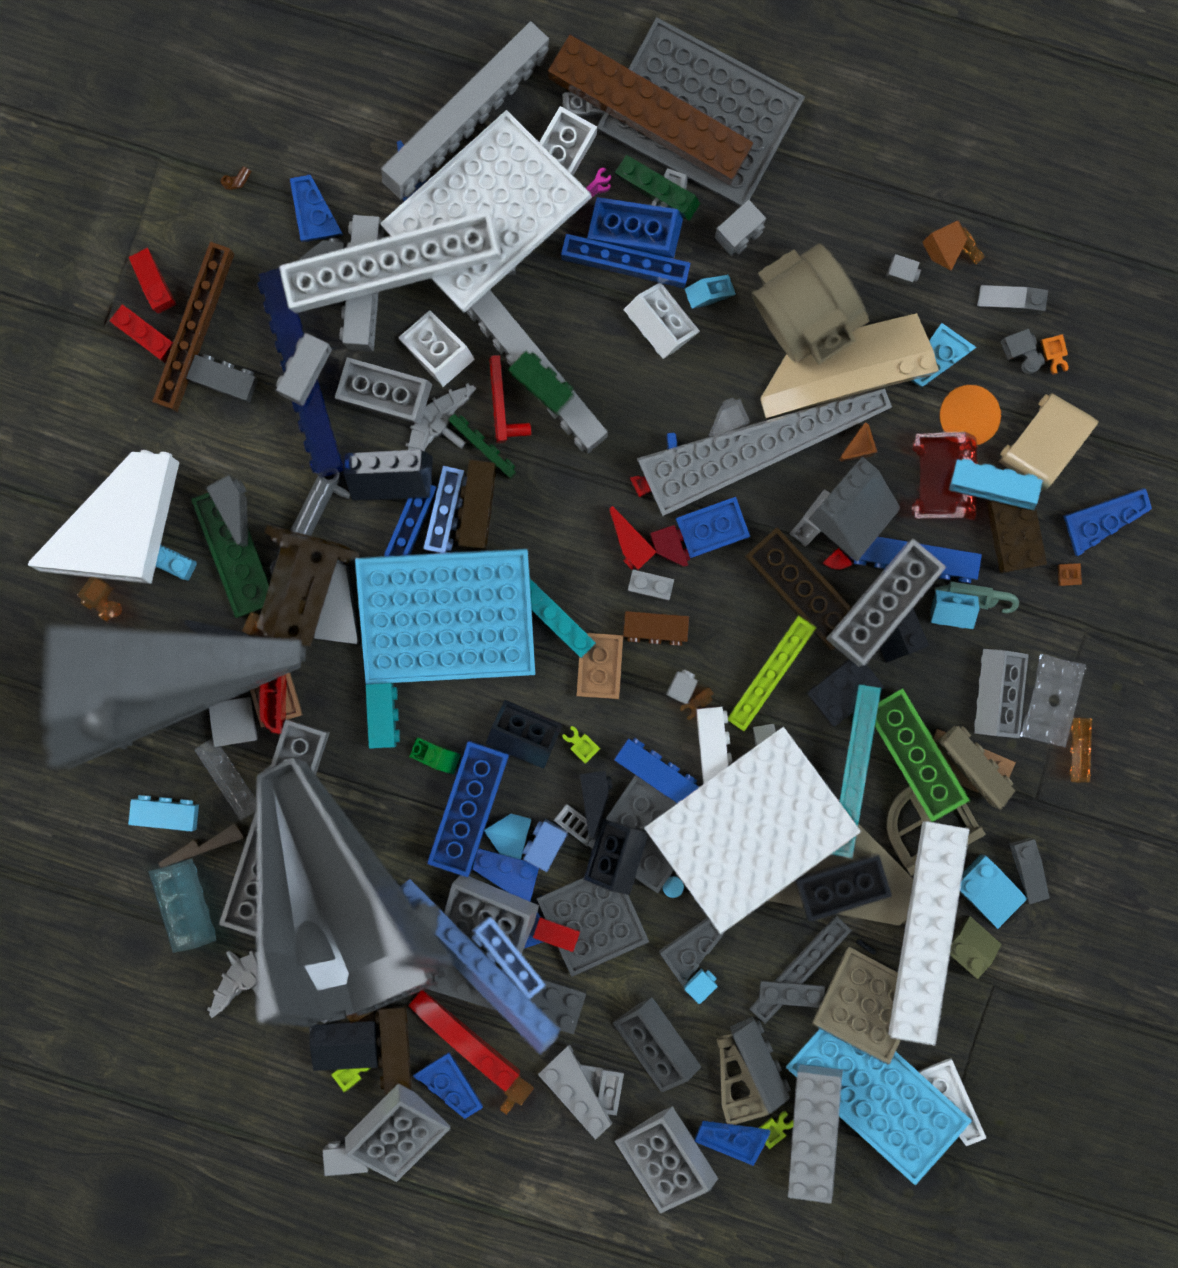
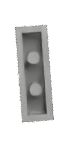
(303, 369)

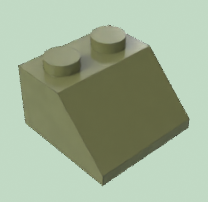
(973, 947)

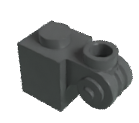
(1023, 345)

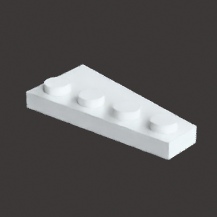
(947, 1081)

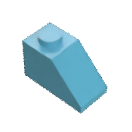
(709, 291)

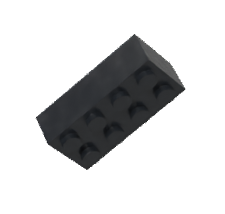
(843, 887)

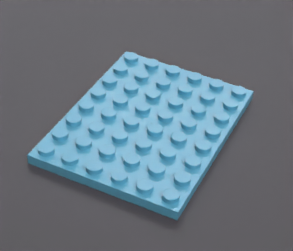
(445, 616)

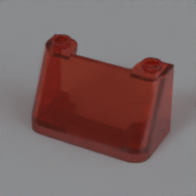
(937, 464)

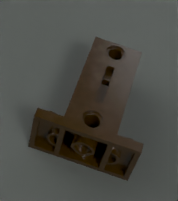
(299, 584)

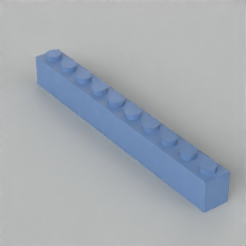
(488, 978)

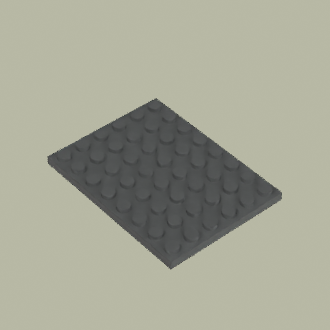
(722, 90)

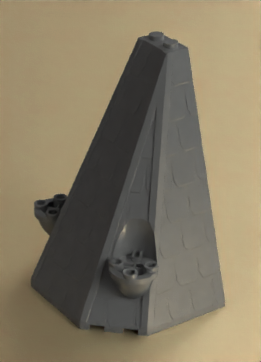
(128, 684)
(329, 912)

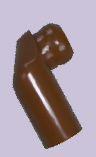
(236, 182)

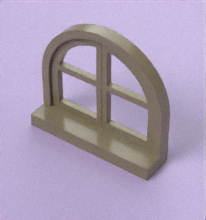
(908, 862)

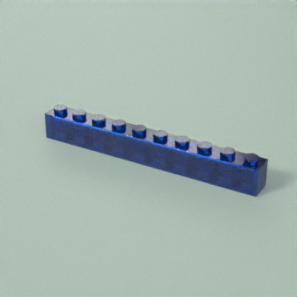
(313, 413)

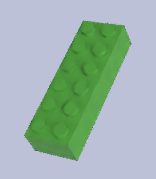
(918, 756)

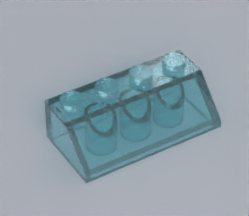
(182, 906)

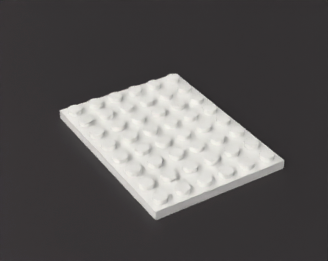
(500, 174)
(752, 830)

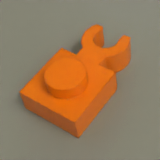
(1054, 349)

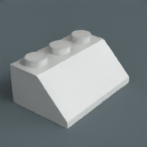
(661, 320)

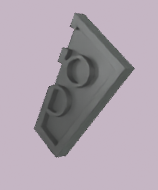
(689, 949)

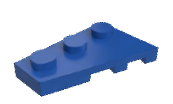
(312, 212)
(507, 872)
(450, 1084)
(733, 1140)

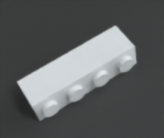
(713, 741)

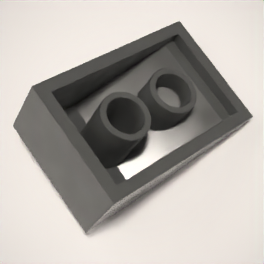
(232, 505)

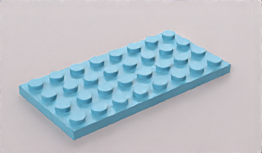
(888, 1104)

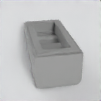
(563, 813)

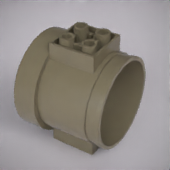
(809, 304)

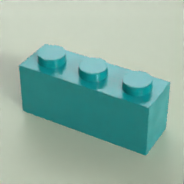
(382, 715)

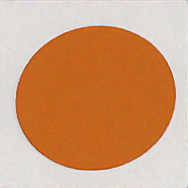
(971, 411)

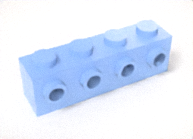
(444, 510)
(507, 957)

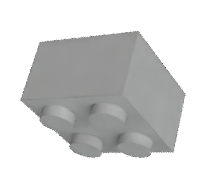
(740, 228)

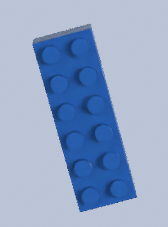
(468, 808)

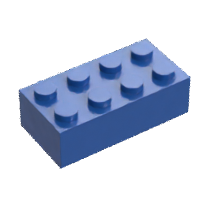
(636, 226)

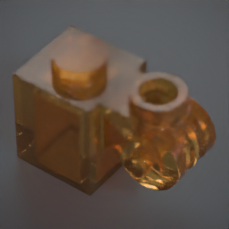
(95, 595)

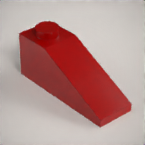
(152, 281)
(632, 544)

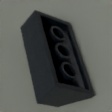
(388, 475)

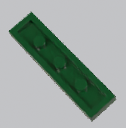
(476, 439)

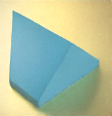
(509, 835)

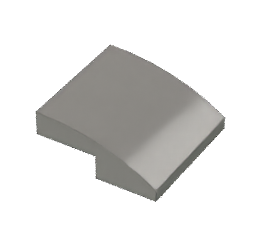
(233, 722)
(606, 1085)

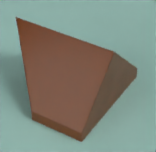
(946, 244)
(860, 446)

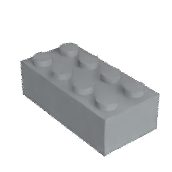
(383, 391)

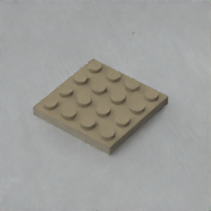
(860, 1006)

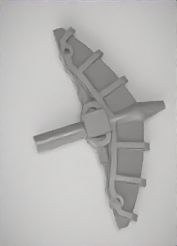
(436, 417)
(239, 977)

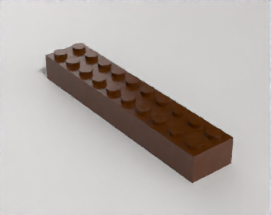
(649, 110)

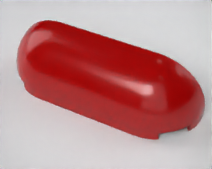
(273, 704)

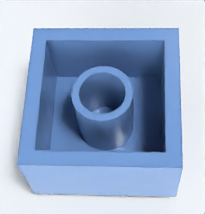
(545, 845)

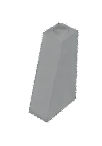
(338, 612)

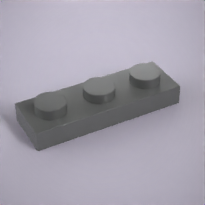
(791, 993)

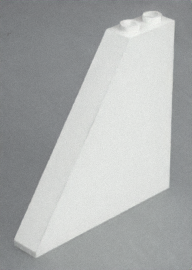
(118, 526)

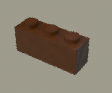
(656, 628)

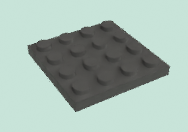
(637, 808)
(603, 917)

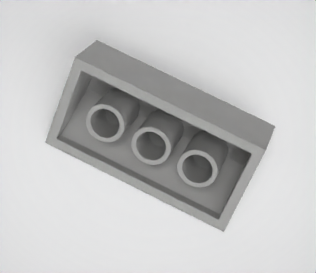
(1001, 693)

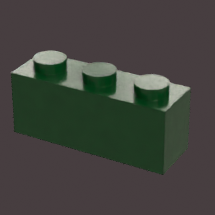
(541, 382)

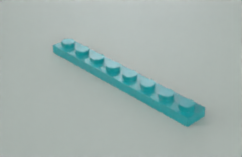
(858, 759)

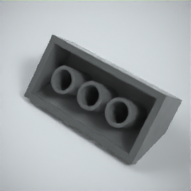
(657, 1045)
(760, 1063)

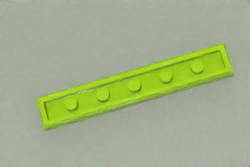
(771, 673)

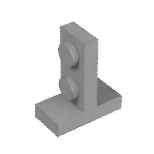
(805, 530)

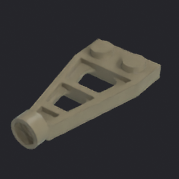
(744, 1108)

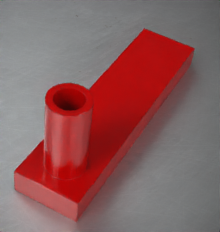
(502, 429)

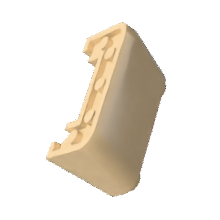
(1049, 440)

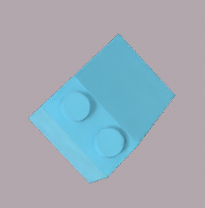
(990, 890)

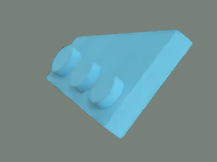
(948, 349)

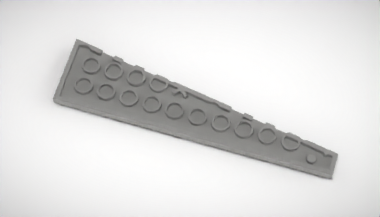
(709, 464)

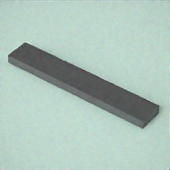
(806, 962)

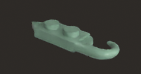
(986, 596)

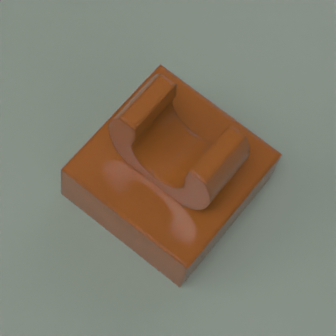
(1069, 574)

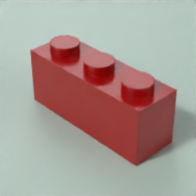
(142, 333)

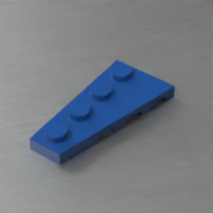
(1098, 521)

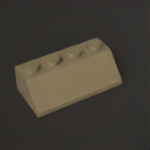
(976, 767)

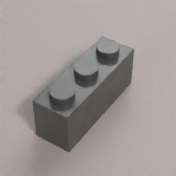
(222, 377)

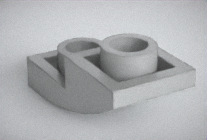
(579, 106)

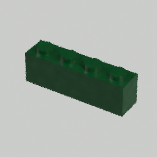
(657, 187)

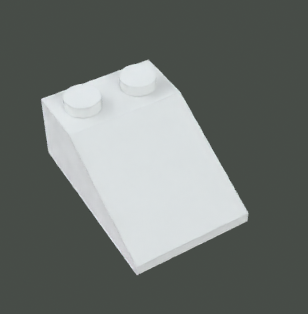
(437, 348)

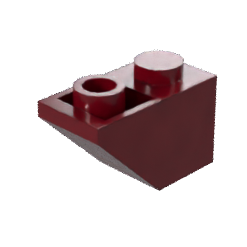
(668, 545)

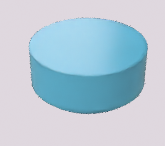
(673, 887)

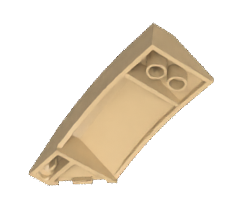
(878, 358)

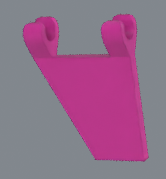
(595, 186)

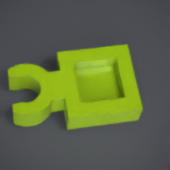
(583, 746)
(348, 1077)
(776, 1129)

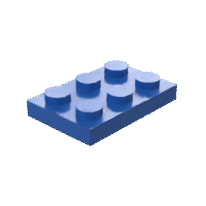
(713, 527)

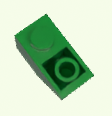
(435, 756)

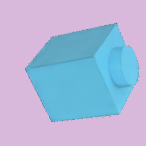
(701, 985)

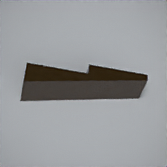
(195, 847)

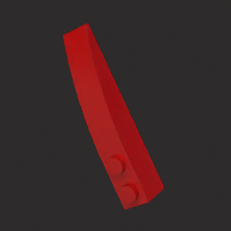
(465, 1041)

